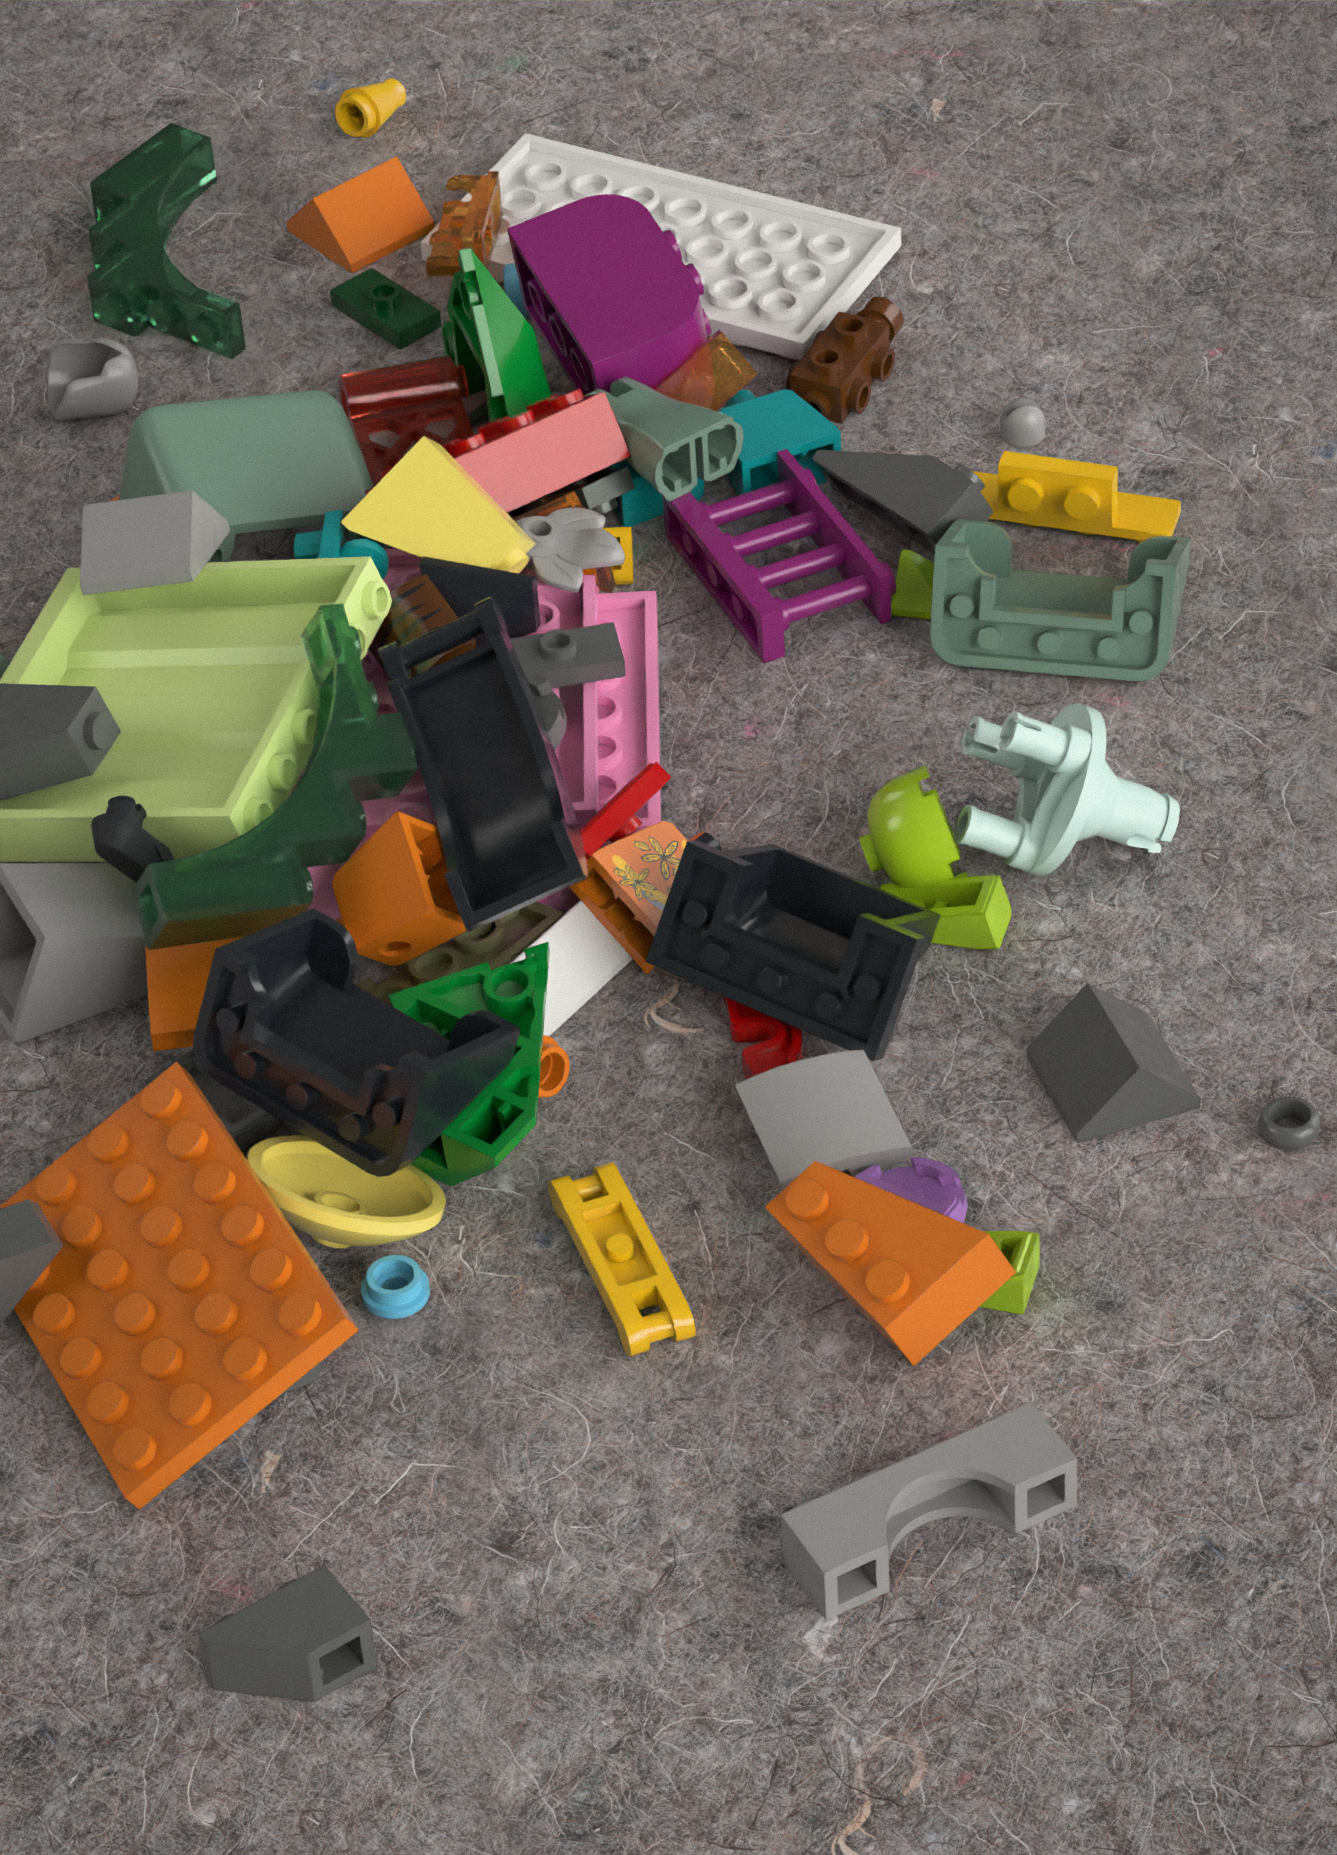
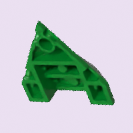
(492, 341)
(509, 1105)

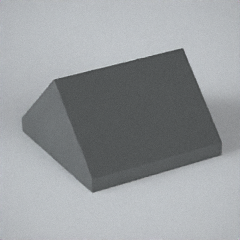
(1108, 1067)

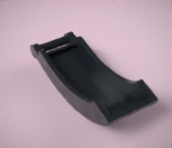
(486, 768)

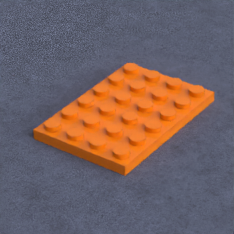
(172, 1288)

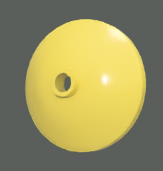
(341, 1201)

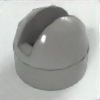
(1022, 423)

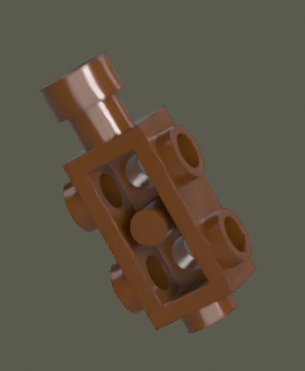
(847, 360)

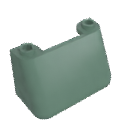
(251, 459)
(1054, 621)

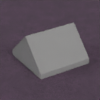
(147, 541)

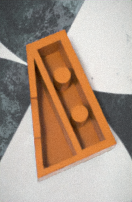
(891, 1257)

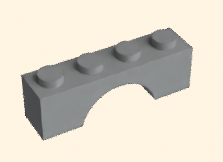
(1000, 1472)

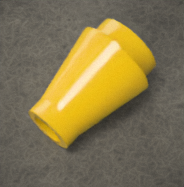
(368, 107)

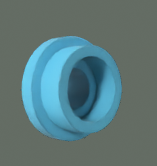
(395, 1287)

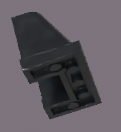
(793, 941)

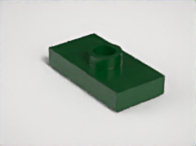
(385, 308)

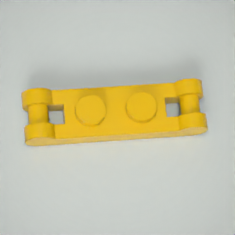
(622, 1258)

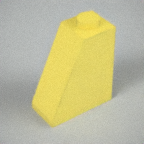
(439, 512)

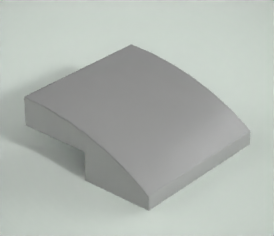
(824, 1113)

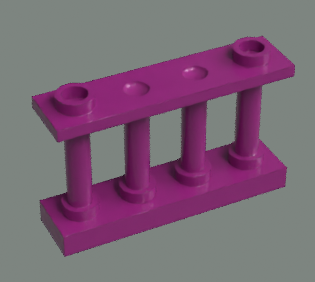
(743, 588)

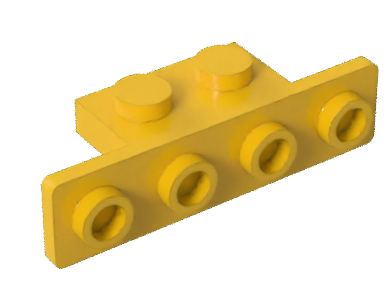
(1074, 498)

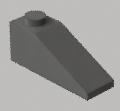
(907, 491)

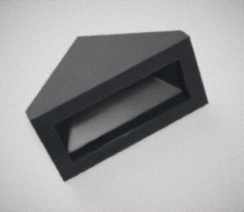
(467, 584)

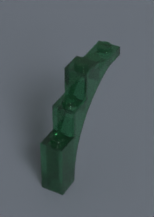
(134, 216)
(265, 871)

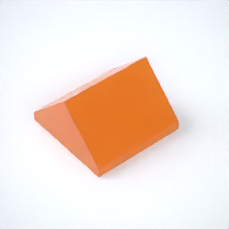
(364, 217)

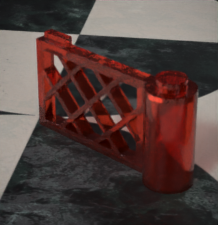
(404, 402)

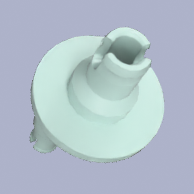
(1063, 792)

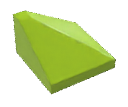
(913, 586)

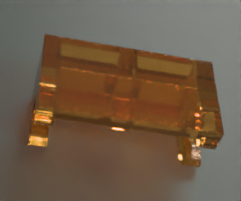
(467, 224)

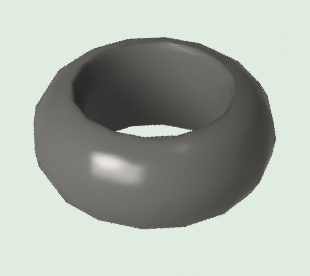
(1289, 1137)

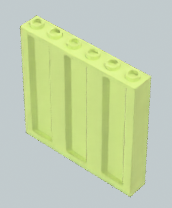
(204, 695)

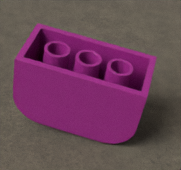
(609, 291)

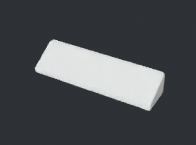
(579, 963)

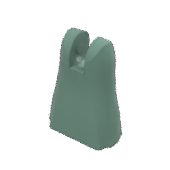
(672, 438)

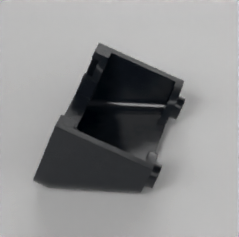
(330, 1056)

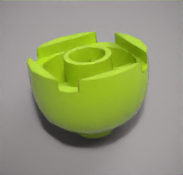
(910, 833)

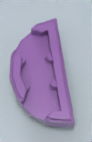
(924, 1183)

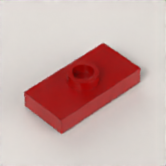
(618, 815)

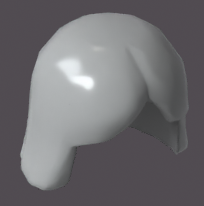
(90, 379)

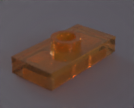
(709, 374)

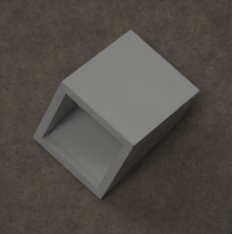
(66, 945)

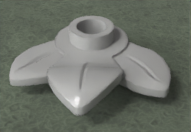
(568, 544)

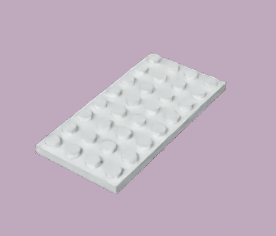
(765, 262)

